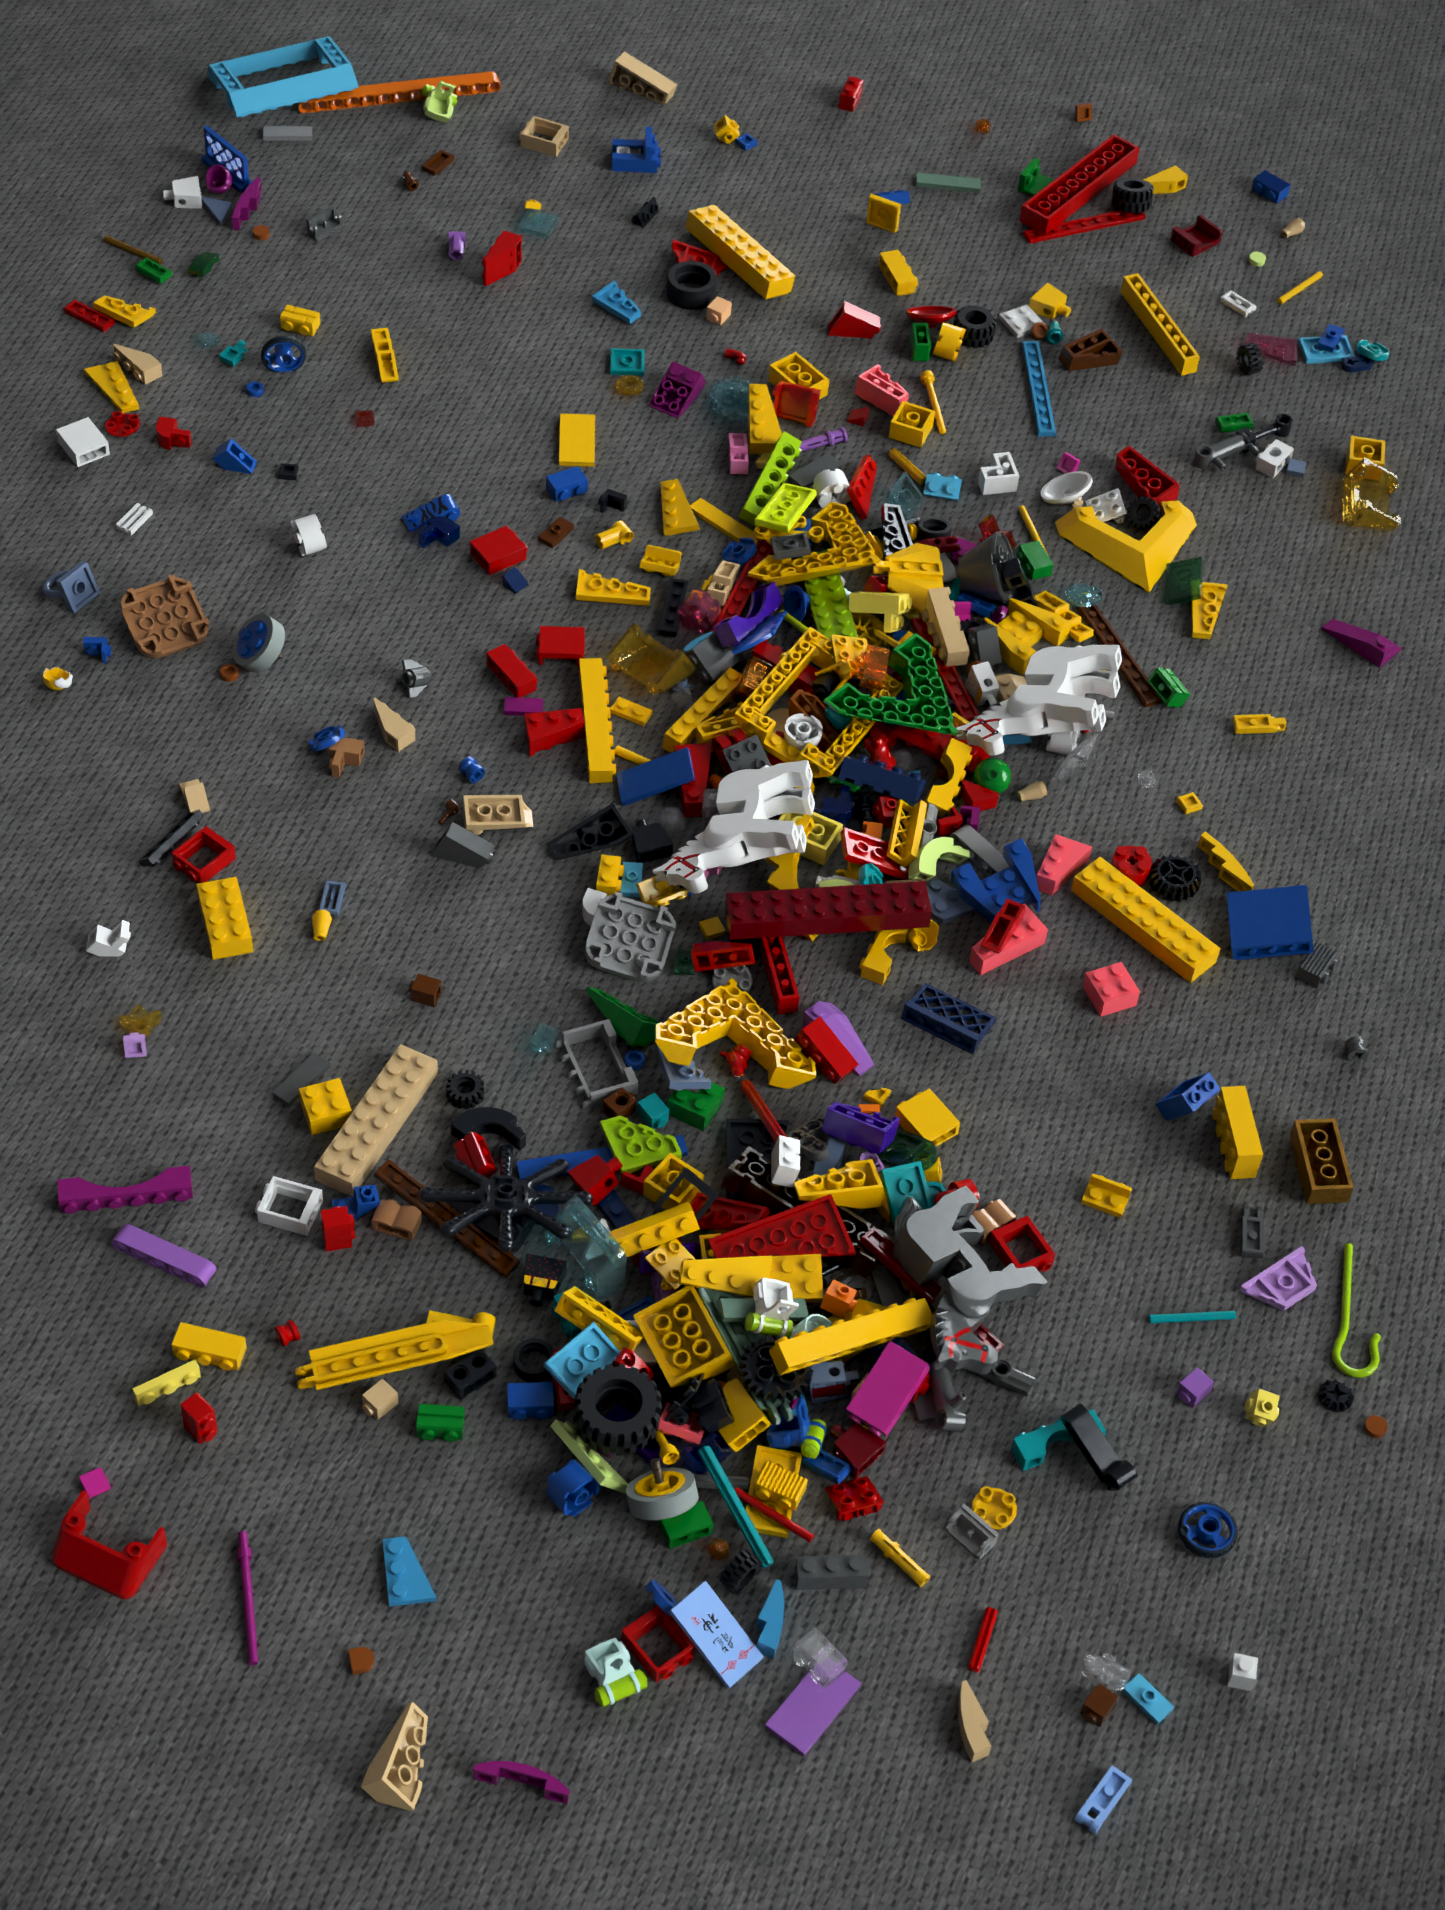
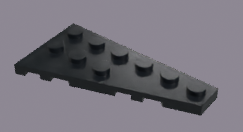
(745, 1133)

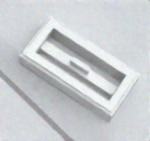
(1236, 305)
(131, 516)

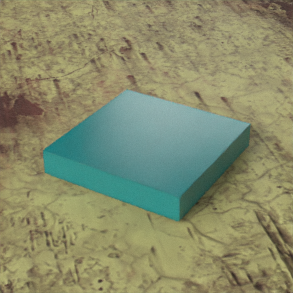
(627, 361)

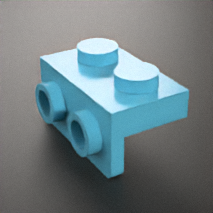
(942, 486)

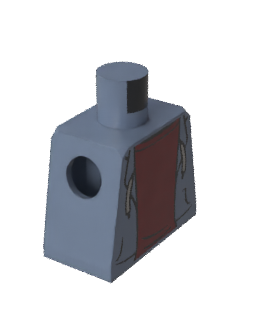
(830, 1381)

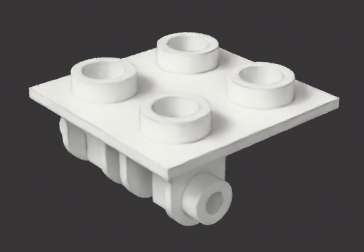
(1108, 506)

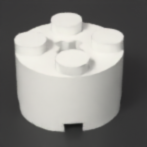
(831, 487)
(308, 534)
(1062, 742)

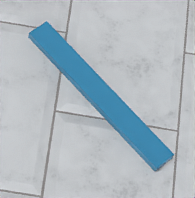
(1038, 388)

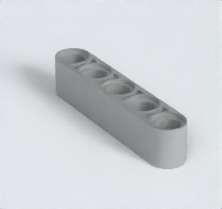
(981, 851)

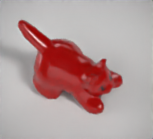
(879, 750)

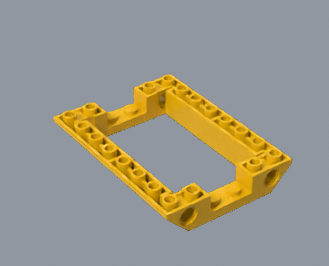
(751, 714)

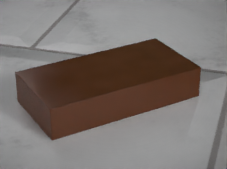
(437, 162)

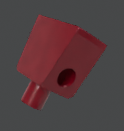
(857, 1447)

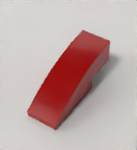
(1003, 926)

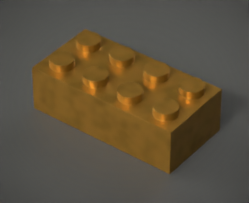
(1321, 1161)

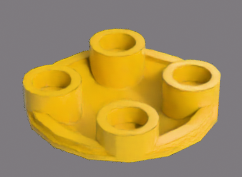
(995, 1507)

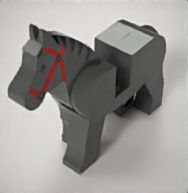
(938, 1245)

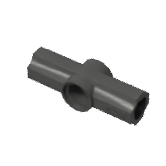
(1010, 1378)

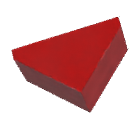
(978, 796)

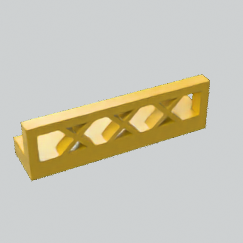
(910, 835)
(584, 1310)

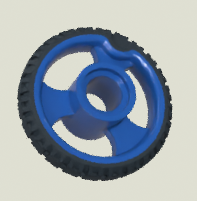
(283, 354)
(1212, 1522)

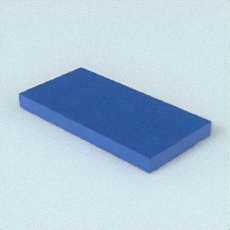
(655, 776)

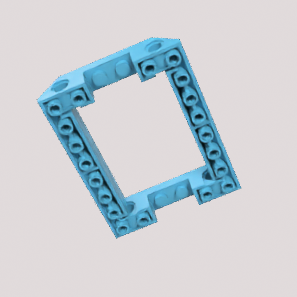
(285, 91)

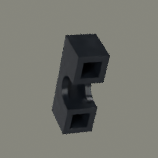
(1018, 581)

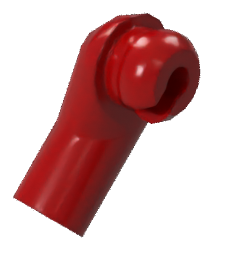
(729, 353)

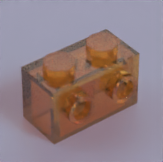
(874, 667)

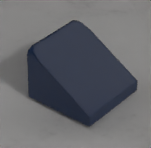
(514, 580)

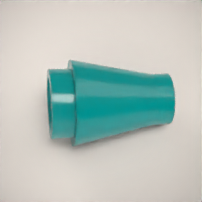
(1054, 333)

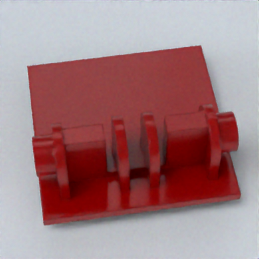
(855, 1496)

